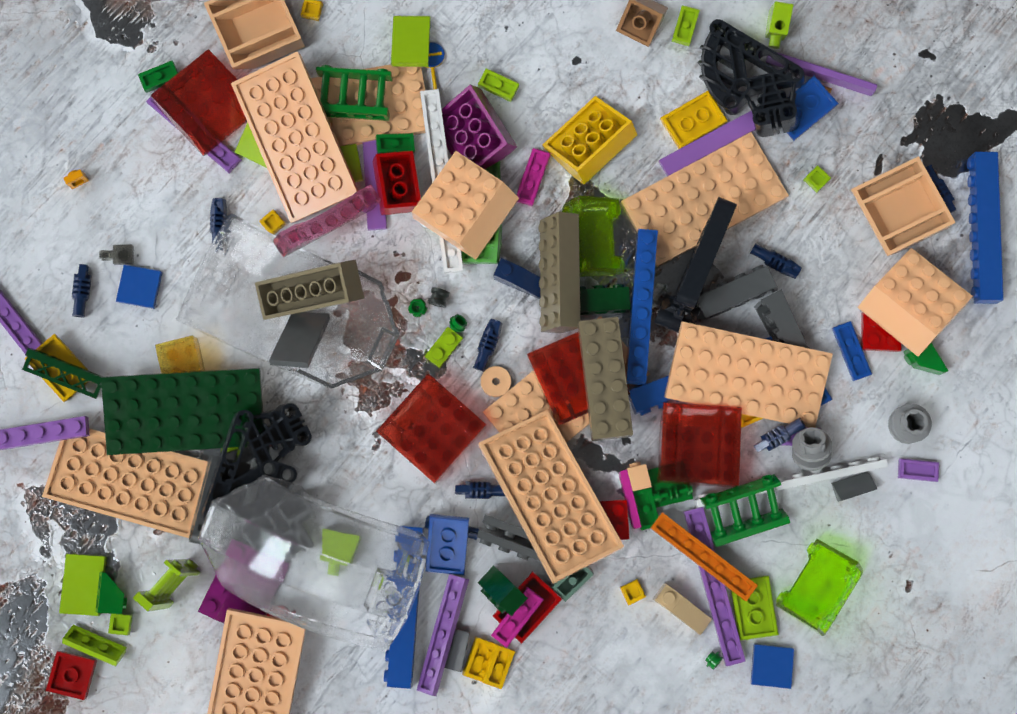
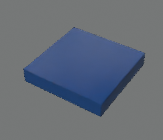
(139, 286)
(772, 666)

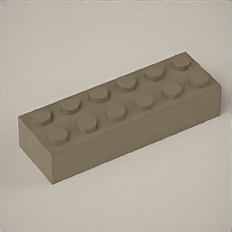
(559, 272)
(309, 290)
(605, 379)

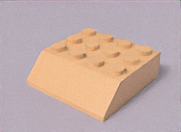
(254, 30)
(465, 205)
(903, 206)
(914, 302)

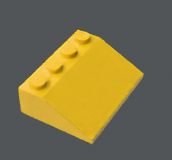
(590, 139)

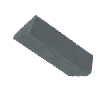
(853, 486)
(457, 650)

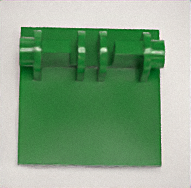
(668, 493)

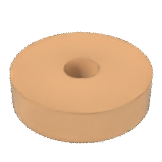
(495, 373)

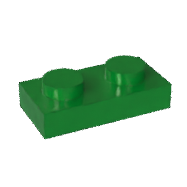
(157, 76)
(394, 143)
(645, 507)

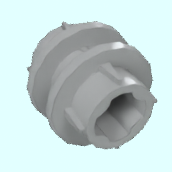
(920, 423)
(811, 449)

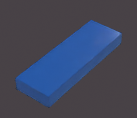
(851, 351)

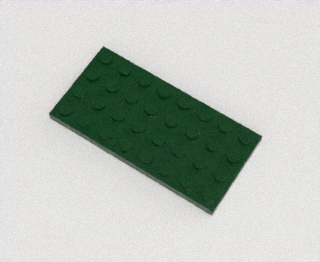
(178, 409)

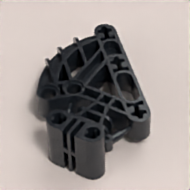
(774, 108)
(682, 305)
(281, 430)

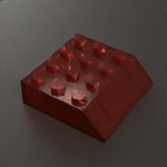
(201, 102)
(561, 378)
(431, 428)
(699, 445)

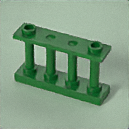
(360, 110)
(755, 525)

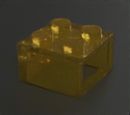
(180, 355)

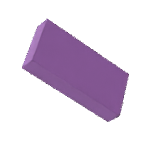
(918, 470)

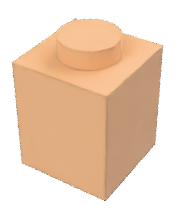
(638, 476)

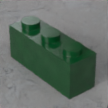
(604, 300)
(501, 591)

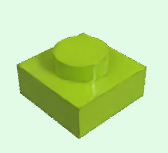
(817, 178)
(120, 624)

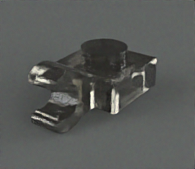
(120, 254)

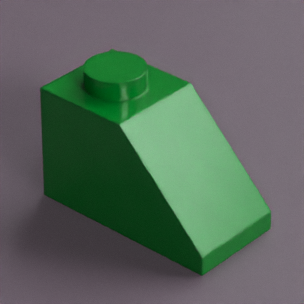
(927, 361)
(109, 596)

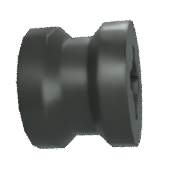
(438, 297)

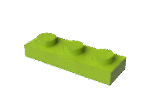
(94, 645)

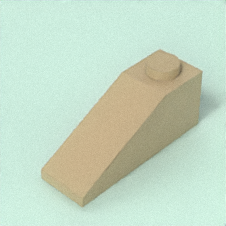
(682, 608)

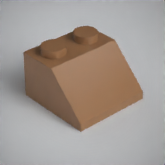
(642, 20)

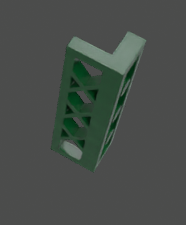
(62, 366)

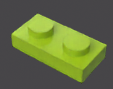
(685, 25)
(498, 85)
(443, 347)

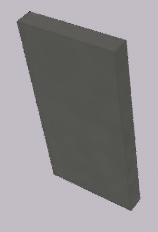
(300, 339)

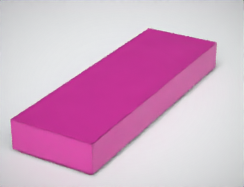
(533, 176)
(628, 495)
(511, 625)

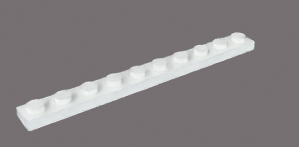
(438, 158)
(819, 475)

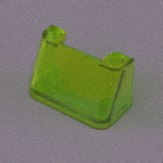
(596, 235)
(821, 587)

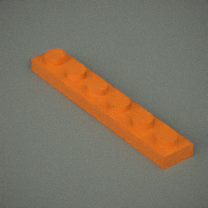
(703, 556)

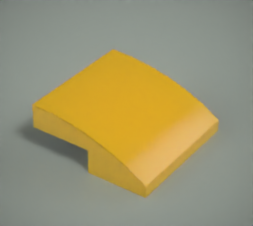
(488, 662)

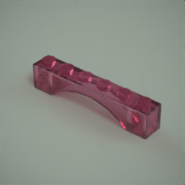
(315, 228)

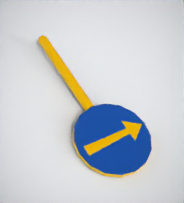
(436, 57)

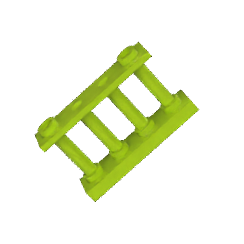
(159, 595)

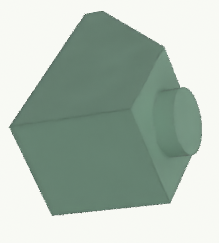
(568, 586)

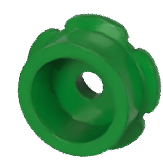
(422, 308)
(458, 323)
(713, 660)

